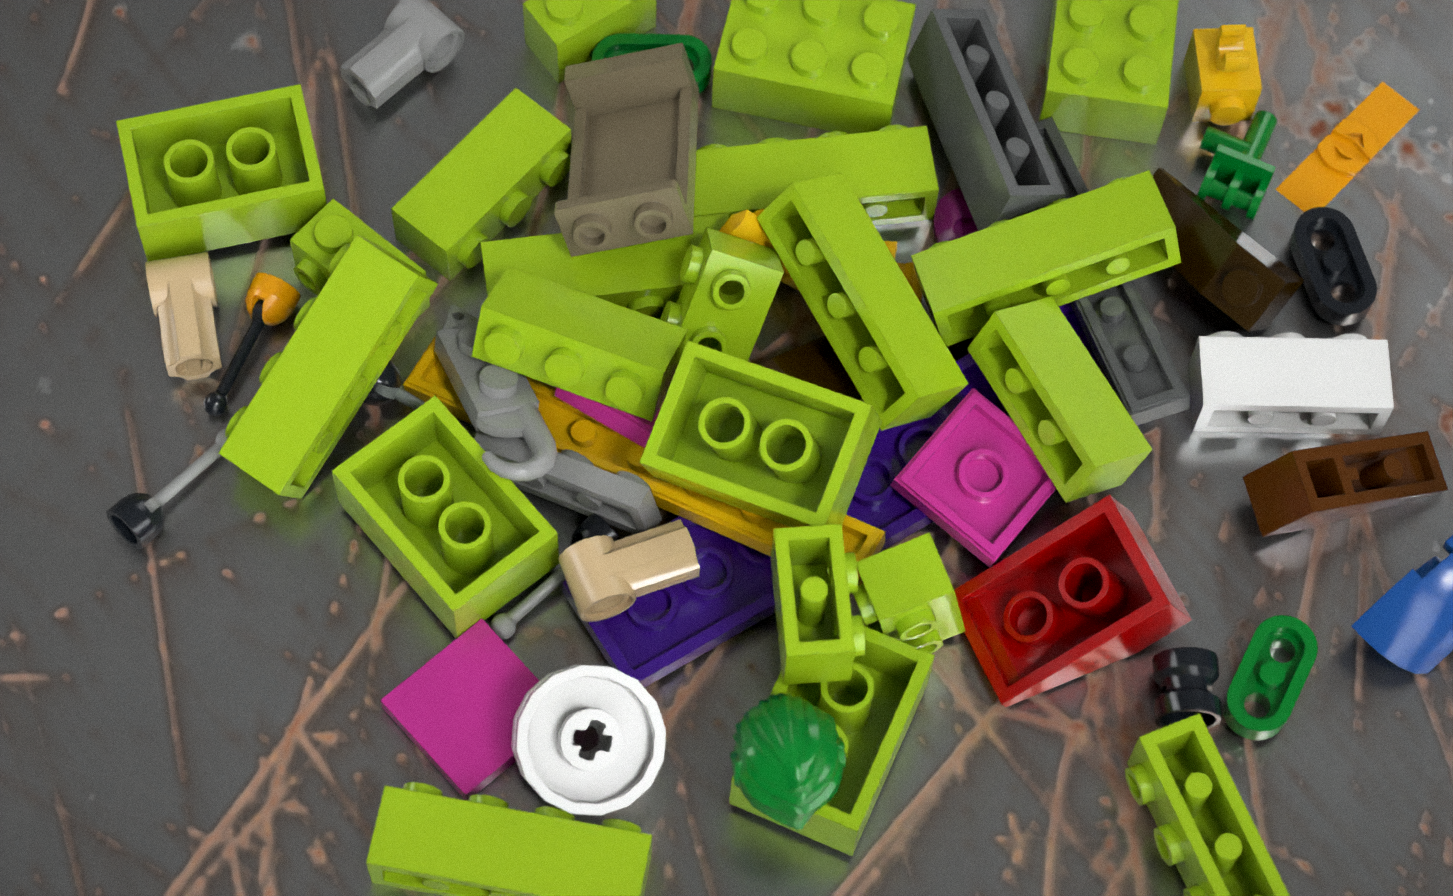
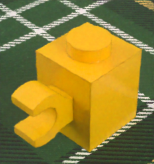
(1222, 74)

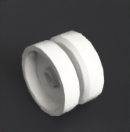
(627, 746)

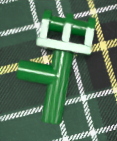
(1236, 172)

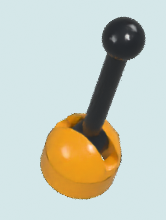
(268, 304)

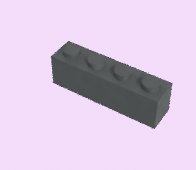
(982, 117)

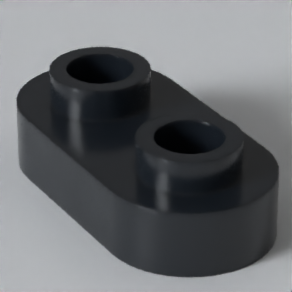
(1335, 270)

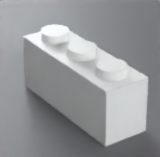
(1290, 384)

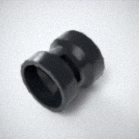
(1186, 685)

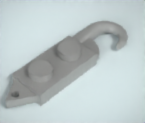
(494, 399)

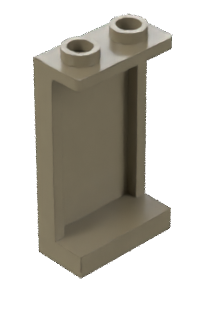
(630, 150)

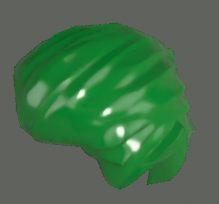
(787, 758)

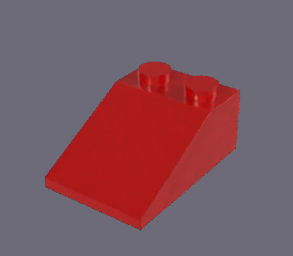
(1069, 603)

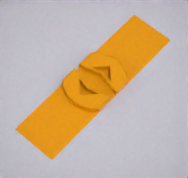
(1347, 148)

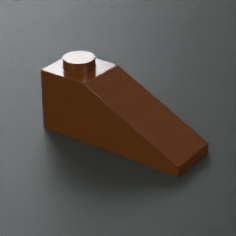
(1343, 481)

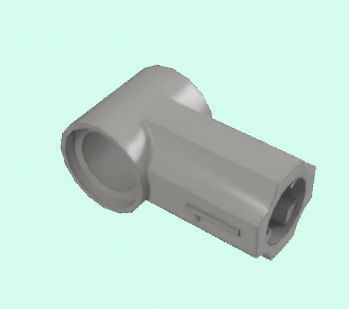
(413, 40)

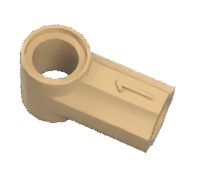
(184, 299)
(611, 574)

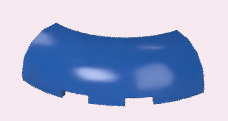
(1414, 617)

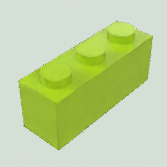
(483, 184)
(578, 343)
(1059, 399)

